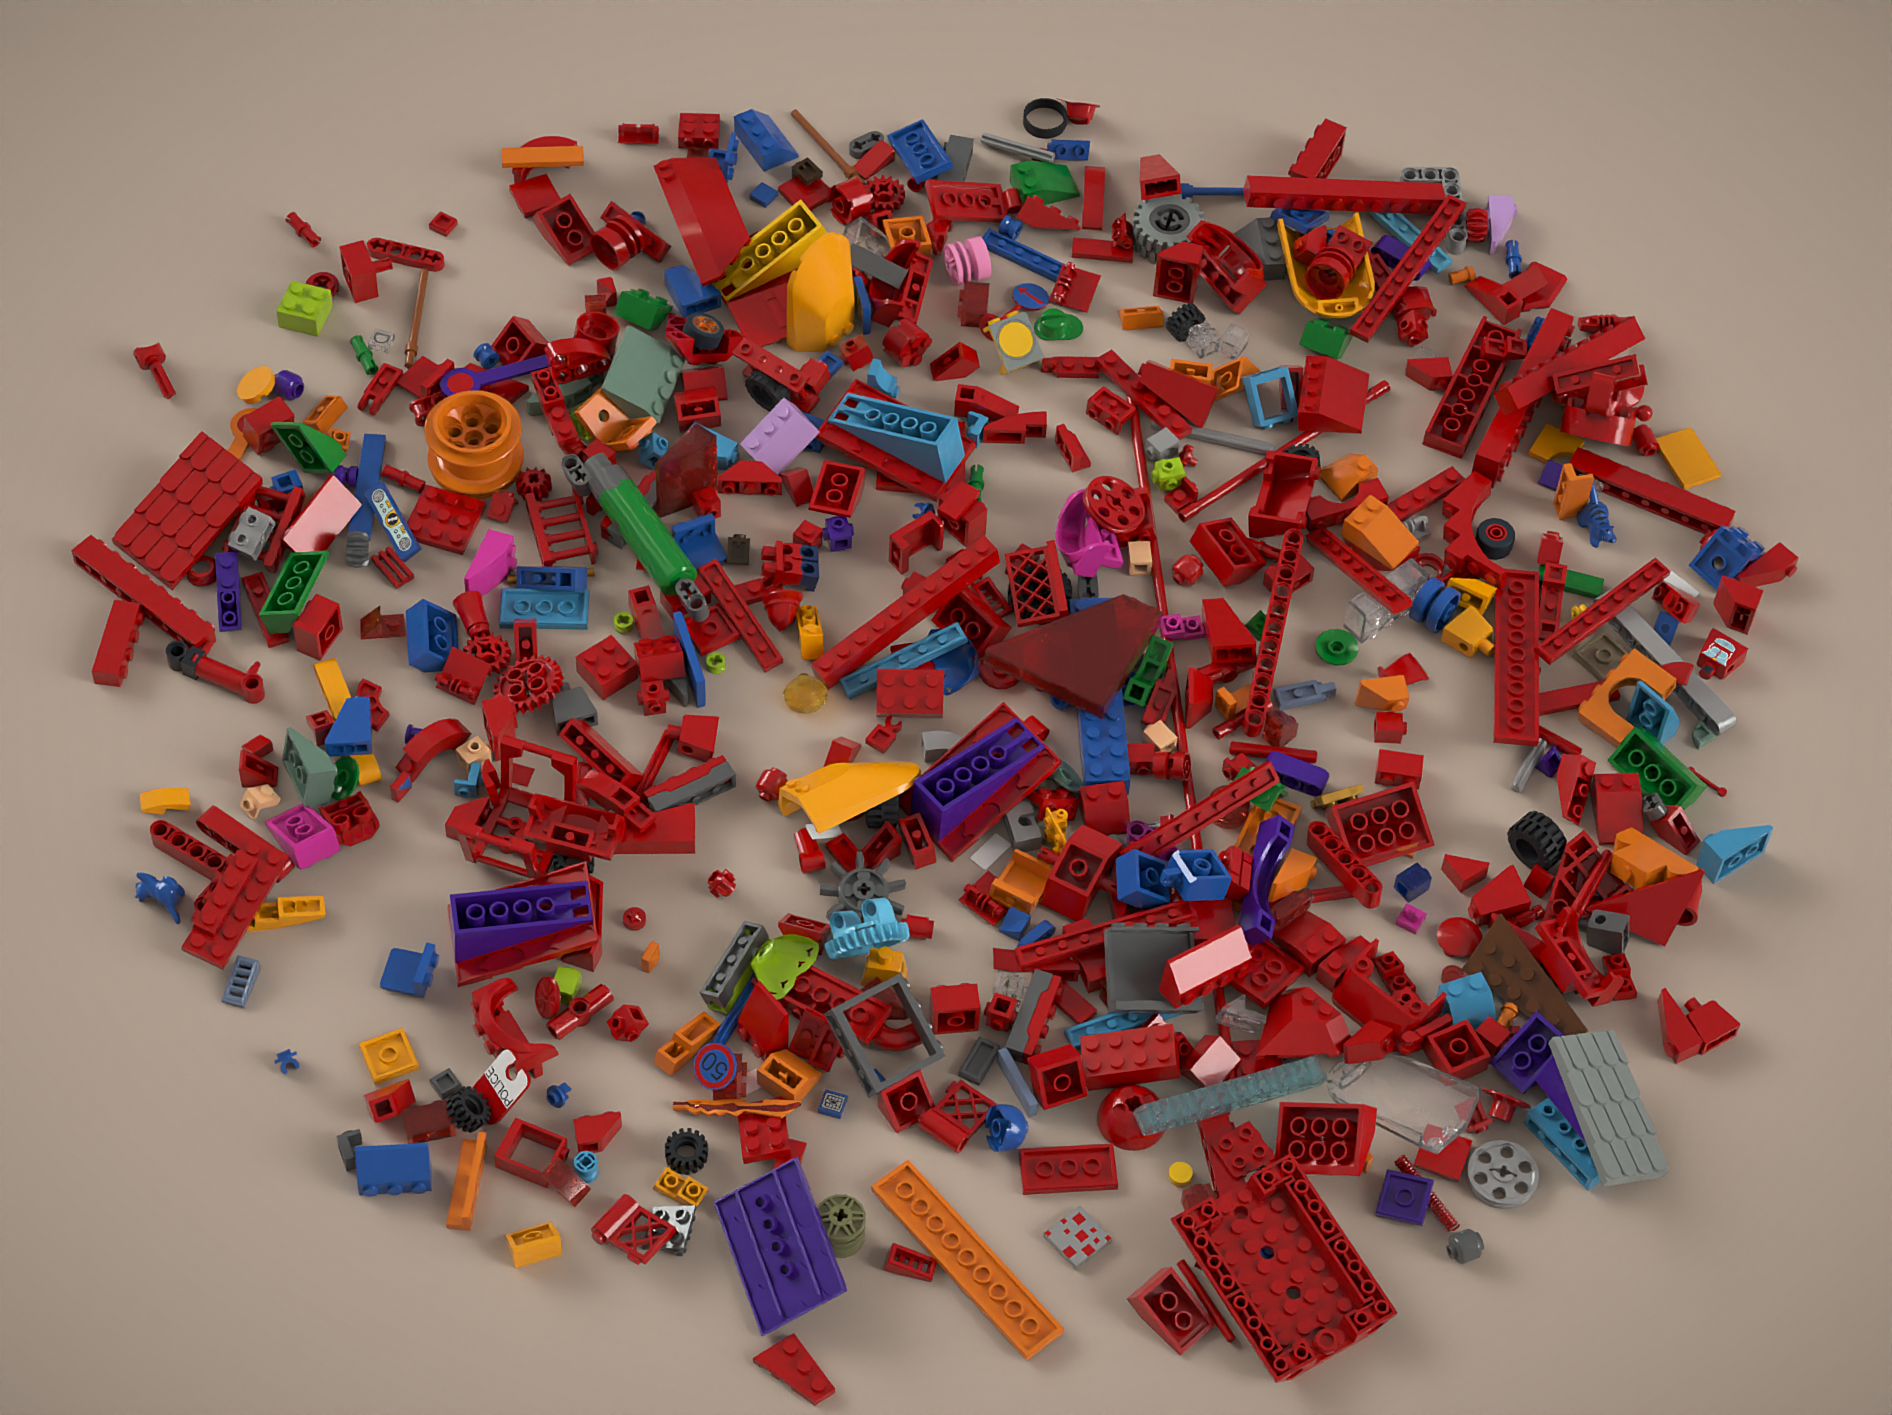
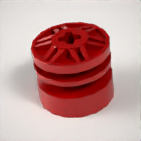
(617, 242)
(1330, 272)
(598, 328)

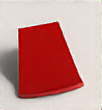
(1407, 666)

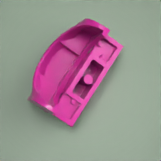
(1083, 546)

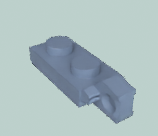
(1303, 694)

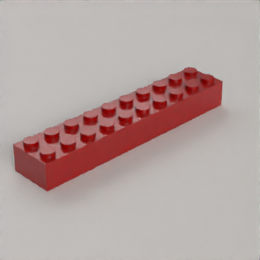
(1505, 431)

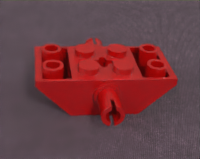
(1073, 892)

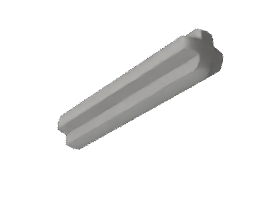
(1528, 766)

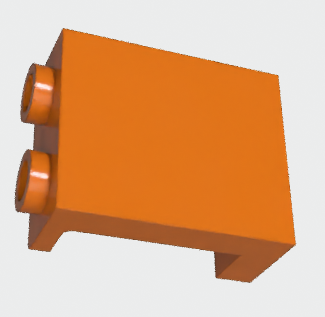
(1021, 882)

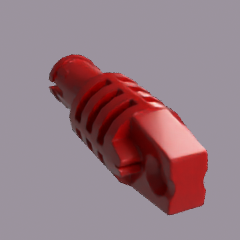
(1595, 323)

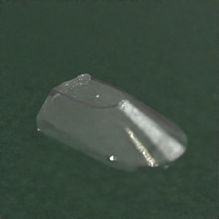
(1409, 1098)

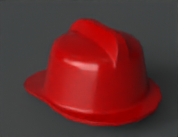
(1079, 112)

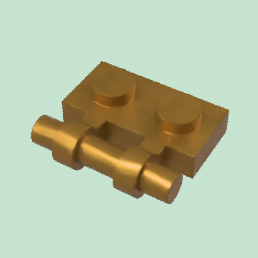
(1342, 795)

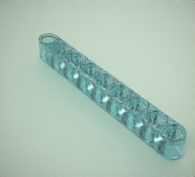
(1229, 1095)

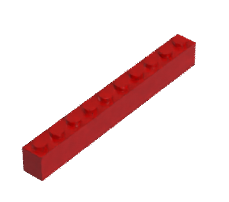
(1343, 195)
(1596, 350)
(906, 612)

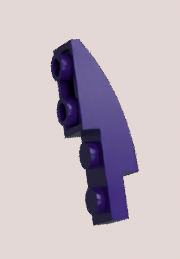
(228, 591)

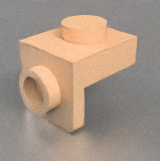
(258, 798)

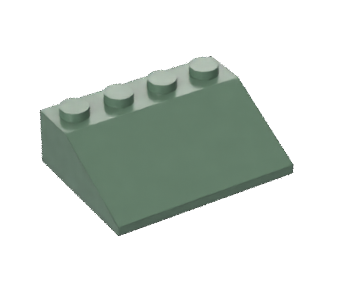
(642, 375)

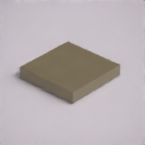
(1600, 655)

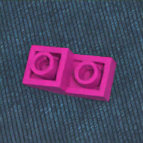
(1182, 628)

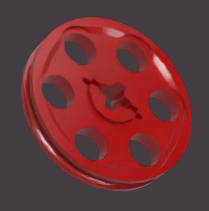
(1114, 504)

